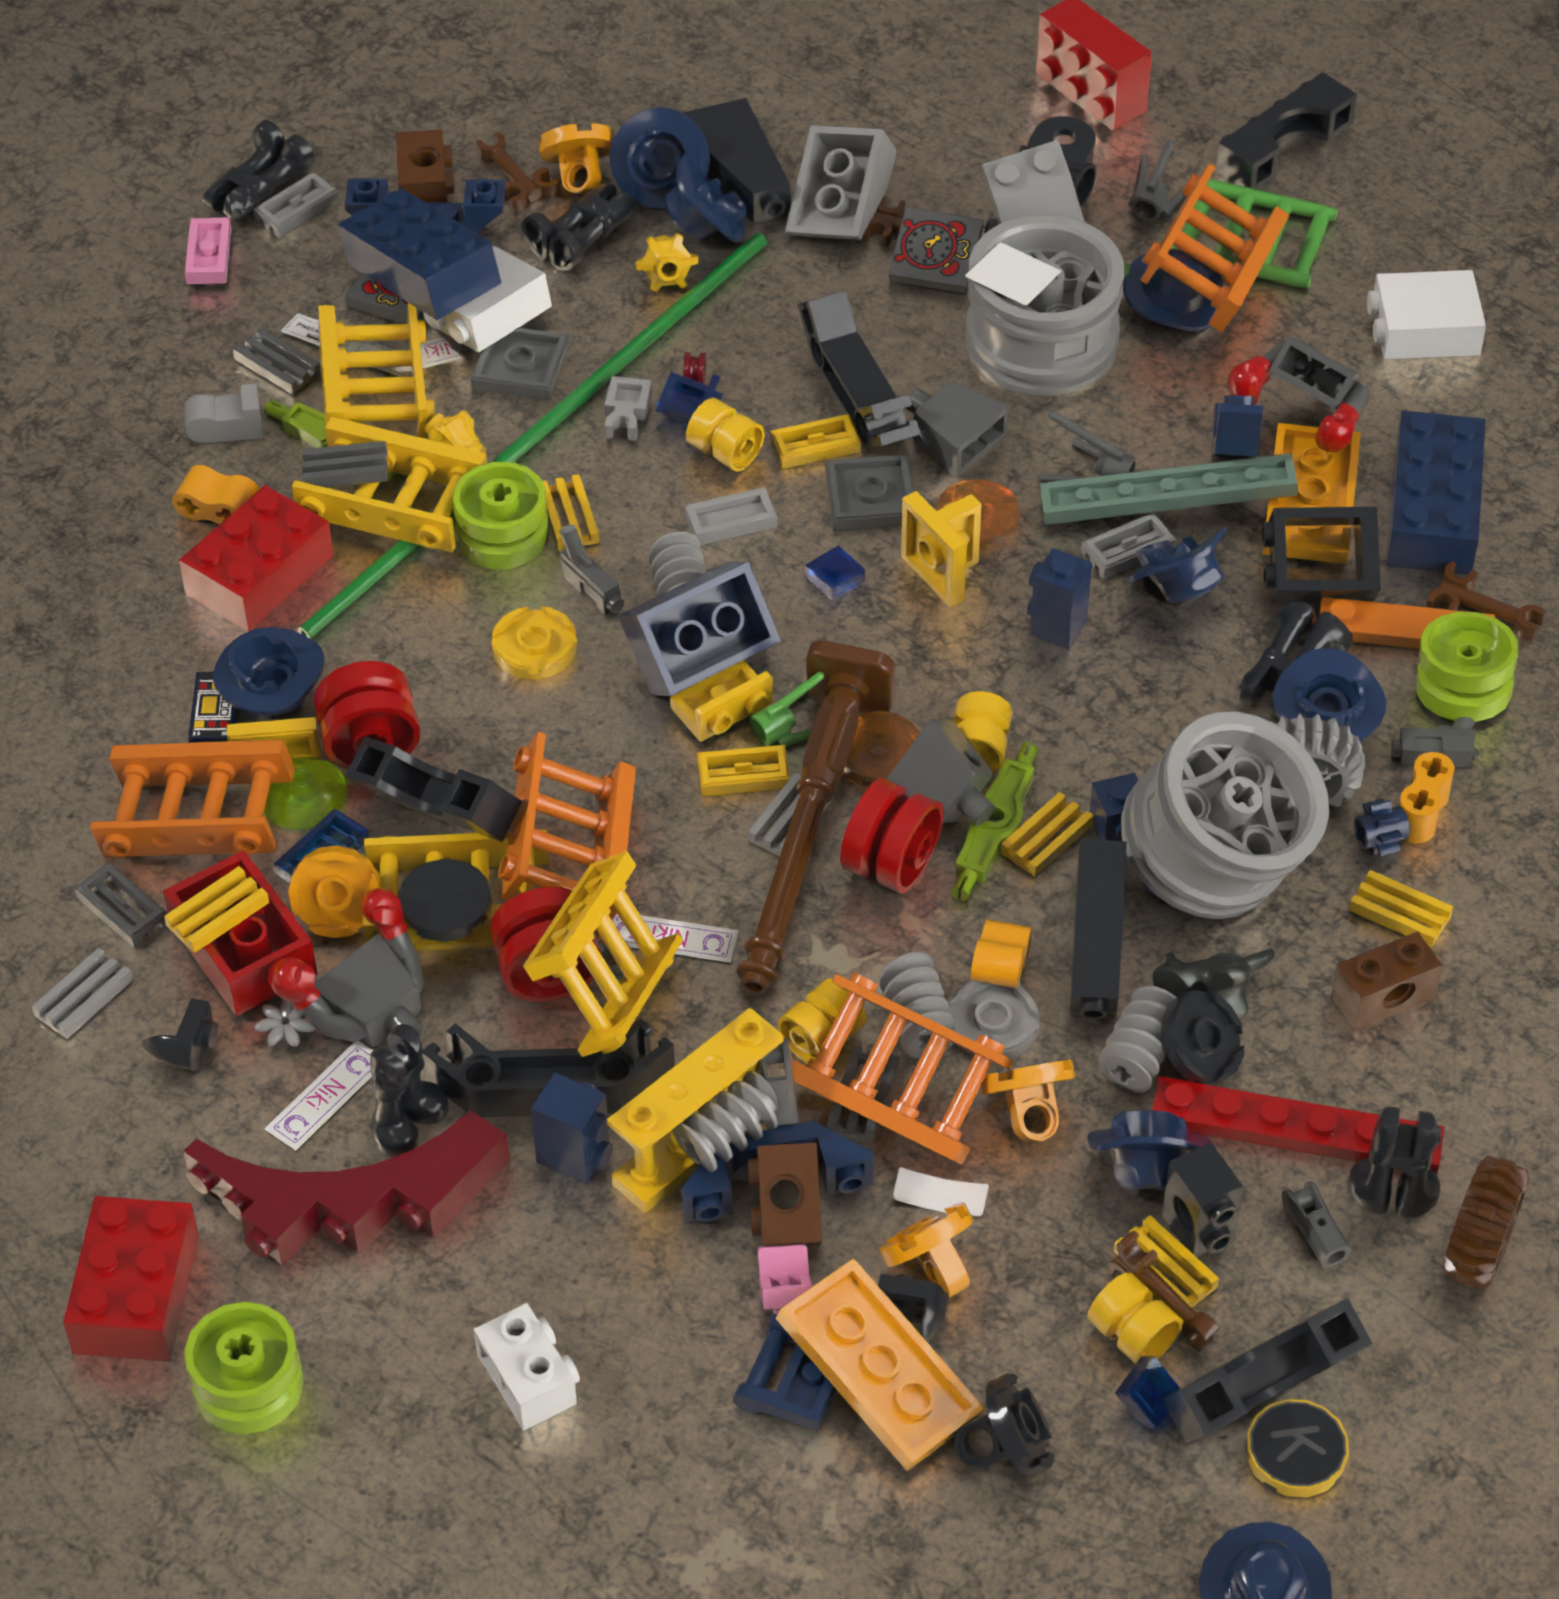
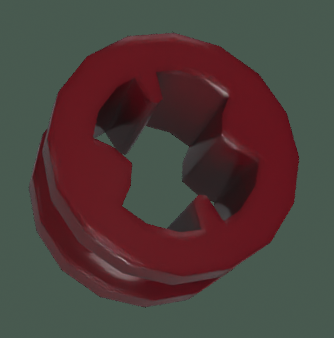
(695, 367)

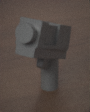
(587, 575)
(1453, 741)

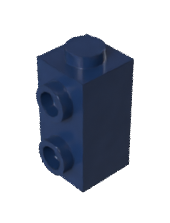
(1059, 598)

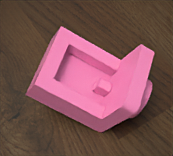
(782, 1274)

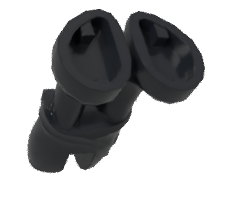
(242, 186)
(594, 215)
(1294, 623)
(401, 1093)
(1402, 1148)

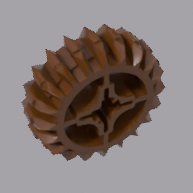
(1485, 1222)

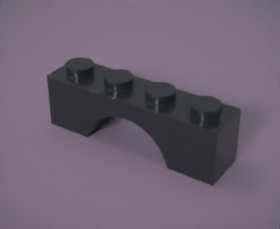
(1314, 110)
(453, 798)
(1266, 1370)

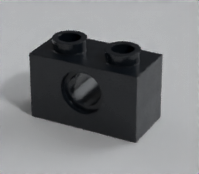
(1202, 1200)

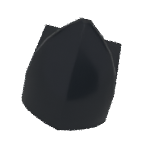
(192, 1039)
(917, 1300)

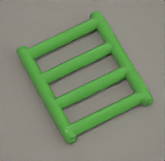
(1245, 199)

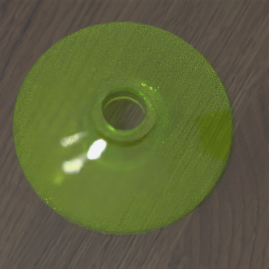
(310, 796)

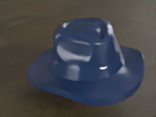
(648, 153)
(701, 207)
(1168, 299)
(1181, 571)
(269, 671)
(1334, 687)
(1143, 1146)
(1264, 1563)

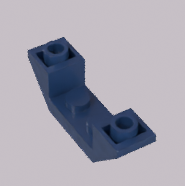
(480, 206)
(1237, 426)
(841, 1162)

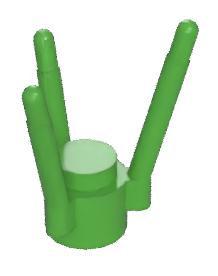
(776, 720)

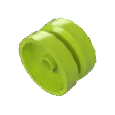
(501, 515)
(1466, 666)
(244, 1367)

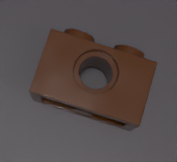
(423, 165)
(1386, 981)
(799, 1167)

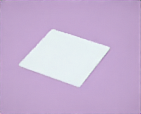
(1013, 273)

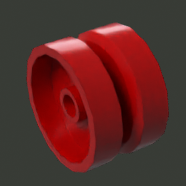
(362, 702)
(891, 835)
(516, 932)

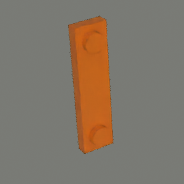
(1383, 622)

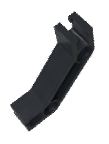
(854, 372)
(518, 1076)

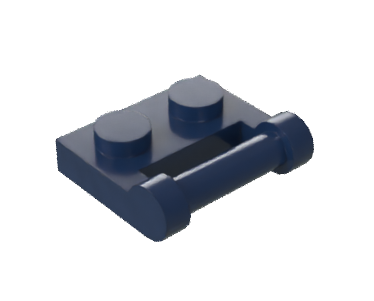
(802, 1392)

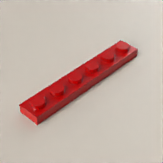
(1273, 1120)

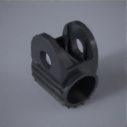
(1077, 154)

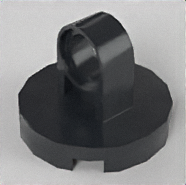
(1015, 1429)

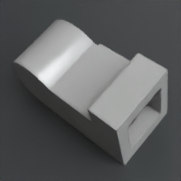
(224, 417)

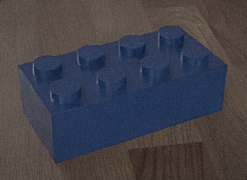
(419, 253)
(1436, 492)

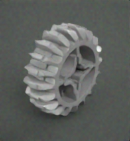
(1334, 752)

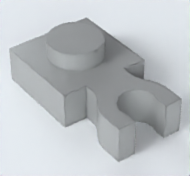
(625, 404)

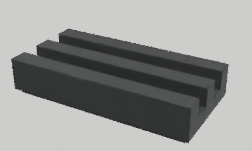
(282, 358)
(345, 464)
(109, 916)
(851, 1126)

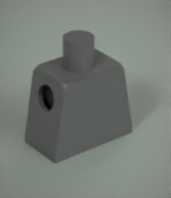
(958, 425)
(947, 770)

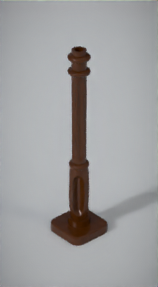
(852, 684)

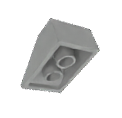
(840, 181)
(1032, 184)

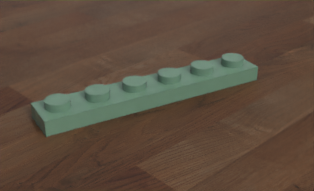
(1169, 489)

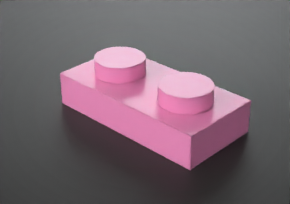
(208, 250)

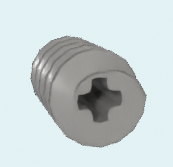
(675, 560)
(916, 986)
(1136, 1043)
(727, 1120)

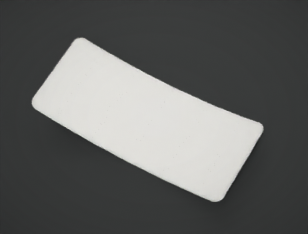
(938, 1193)

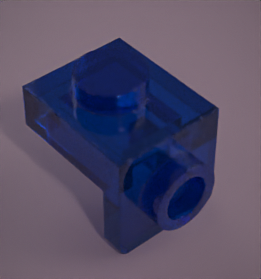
(683, 396)

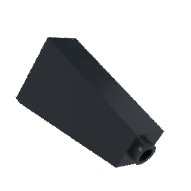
(744, 159)
(1098, 928)

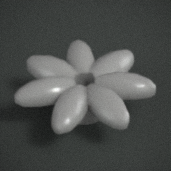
(284, 1023)

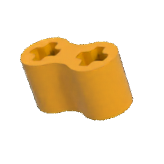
(211, 495)
(1427, 794)
(1001, 953)

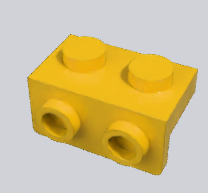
(723, 700)

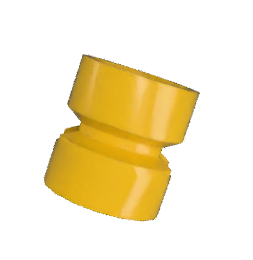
(725, 434)
(985, 723)
(811, 1020)
(1130, 1315)

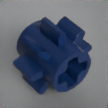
(1381, 827)

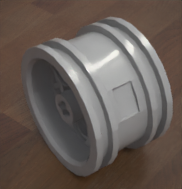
(1068, 329)
(1224, 815)

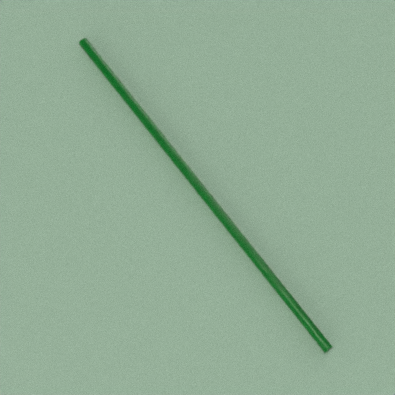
(548, 422)

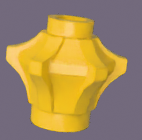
(666, 261)
(454, 430)

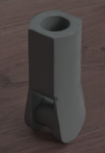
(782, 1085)
(1318, 1226)

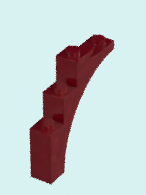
(353, 1204)

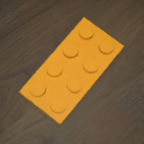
(1322, 481)
(880, 1364)

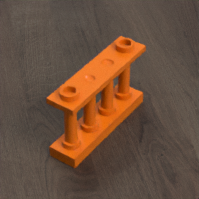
(1250, 253)
(193, 764)
(608, 825)
(902, 1114)

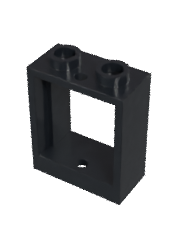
(1367, 581)

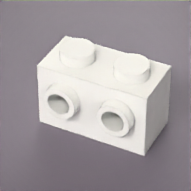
(526, 1365)

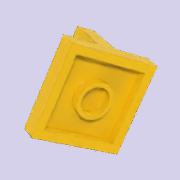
(941, 543)

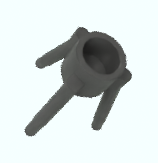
(1152, 197)
(1110, 461)

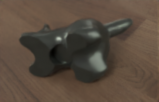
(1221, 973)

